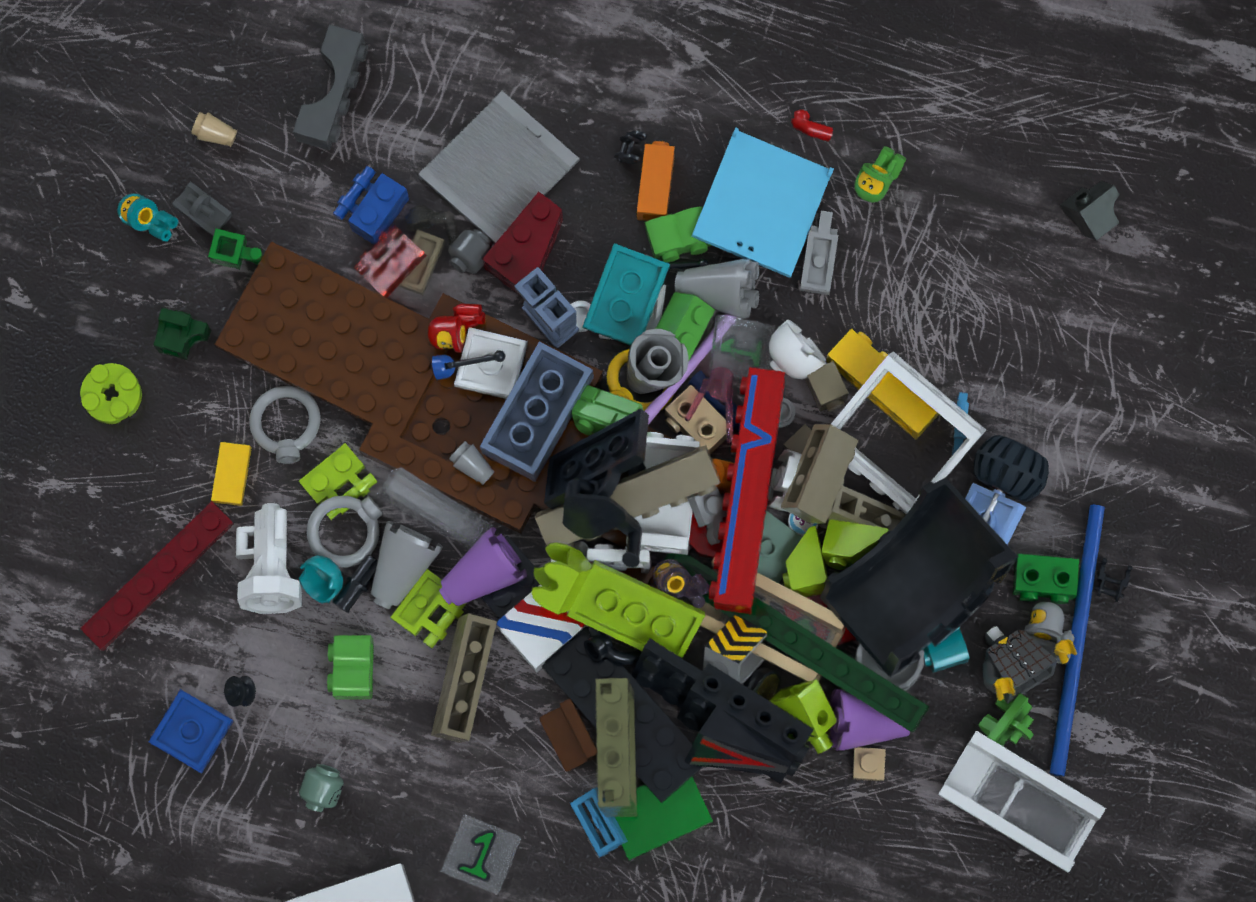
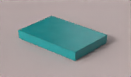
(626, 295)

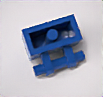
(377, 209)

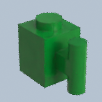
(230, 250)

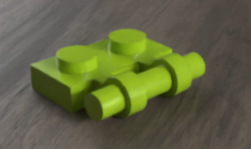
(333, 474)
(421, 604)

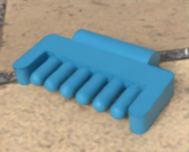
(958, 436)

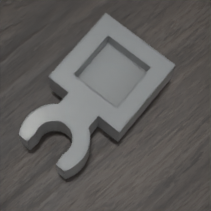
(709, 512)

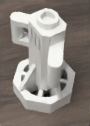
(268, 583)

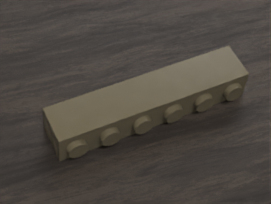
(645, 492)

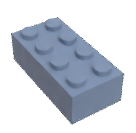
(536, 411)

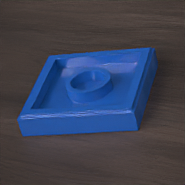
(191, 731)

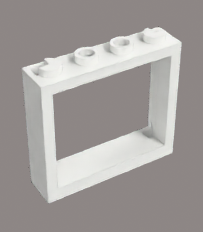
(934, 398)

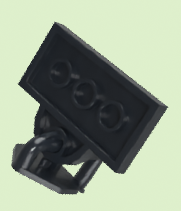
(588, 475)

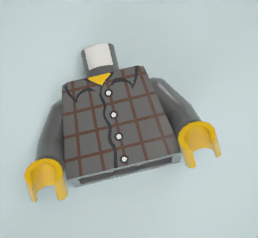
(1020, 662)

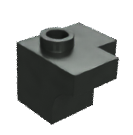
(1093, 209)

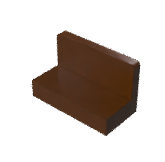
(568, 736)

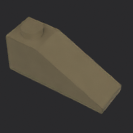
(861, 509)

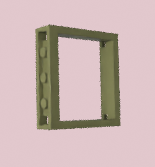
(616, 747)

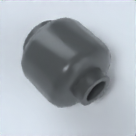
(469, 251)

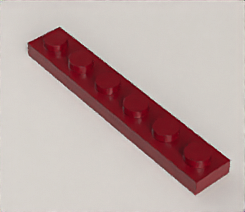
(157, 576)

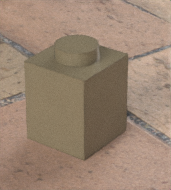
(827, 387)

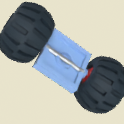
(1012, 472)

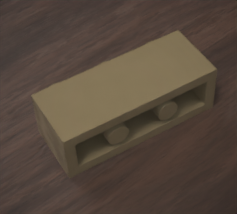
(820, 473)

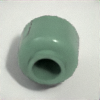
(321, 787)

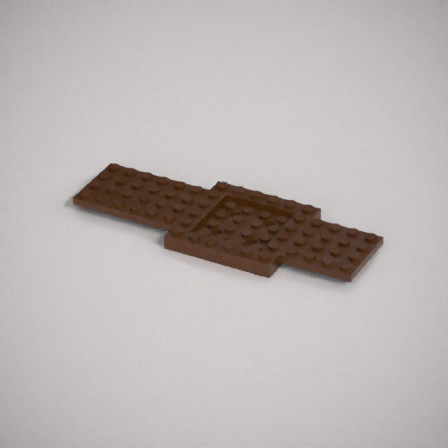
(378, 367)

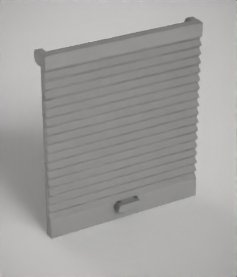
(498, 166)

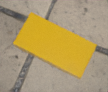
(231, 473)

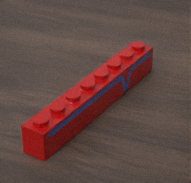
(749, 490)

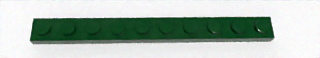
(822, 656)

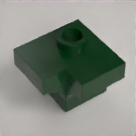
(178, 333)

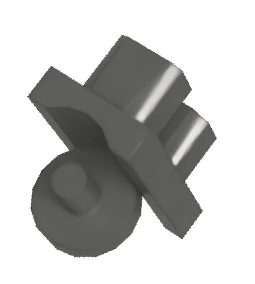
(202, 209)

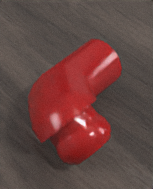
(810, 128)

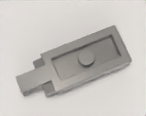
(820, 256)

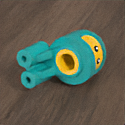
(143, 214)

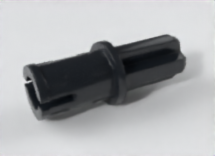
(356, 584)

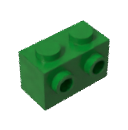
(1045, 578)

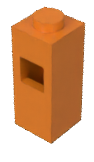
(655, 180)

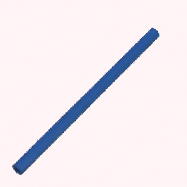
(1078, 629)

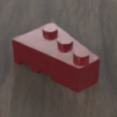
(525, 242)

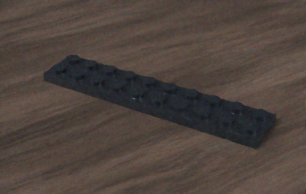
(659, 742)

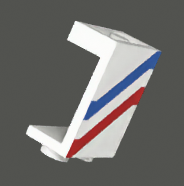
(537, 631)

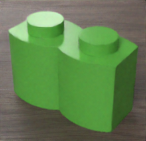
(672, 235)
(352, 667)

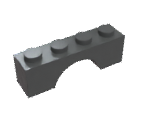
(320, 121)

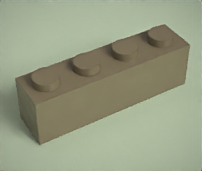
(463, 678)

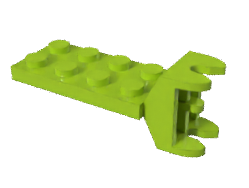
(614, 601)

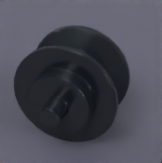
(239, 691)

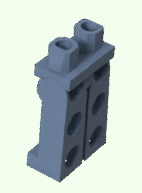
(547, 308)

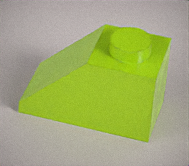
(848, 542)
(806, 566)

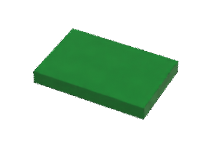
(663, 822)

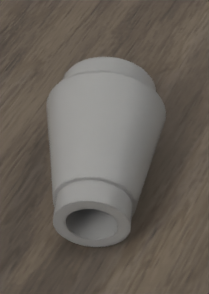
(471, 463)

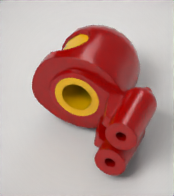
(451, 330)

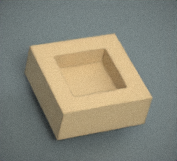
(869, 764)

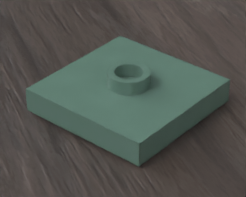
(776, 547)

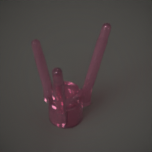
(719, 387)

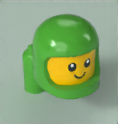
(876, 178)

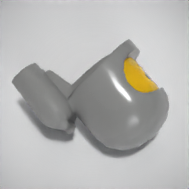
(1047, 623)

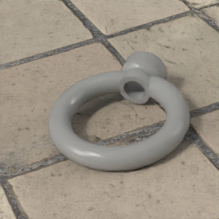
(286, 450)
(367, 510)

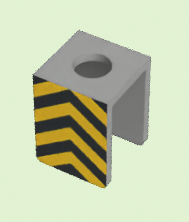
(733, 648)

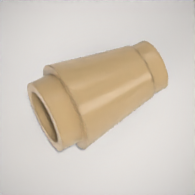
(213, 130)

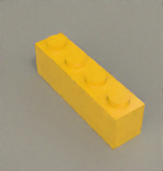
(857, 362)

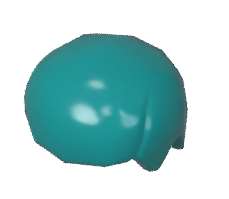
(321, 578)

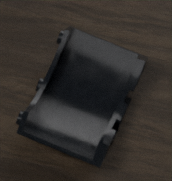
(919, 578)

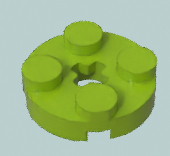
(119, 407)

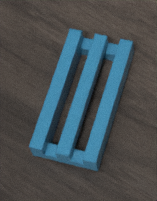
(589, 828)

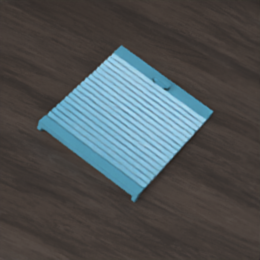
(762, 202)

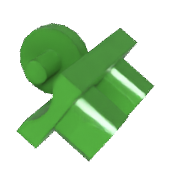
(1013, 723)

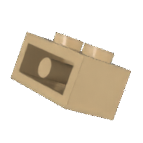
(705, 425)

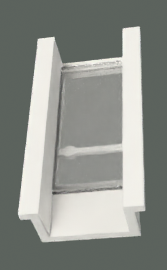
(1021, 801)

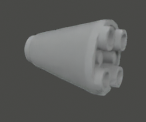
(723, 286)

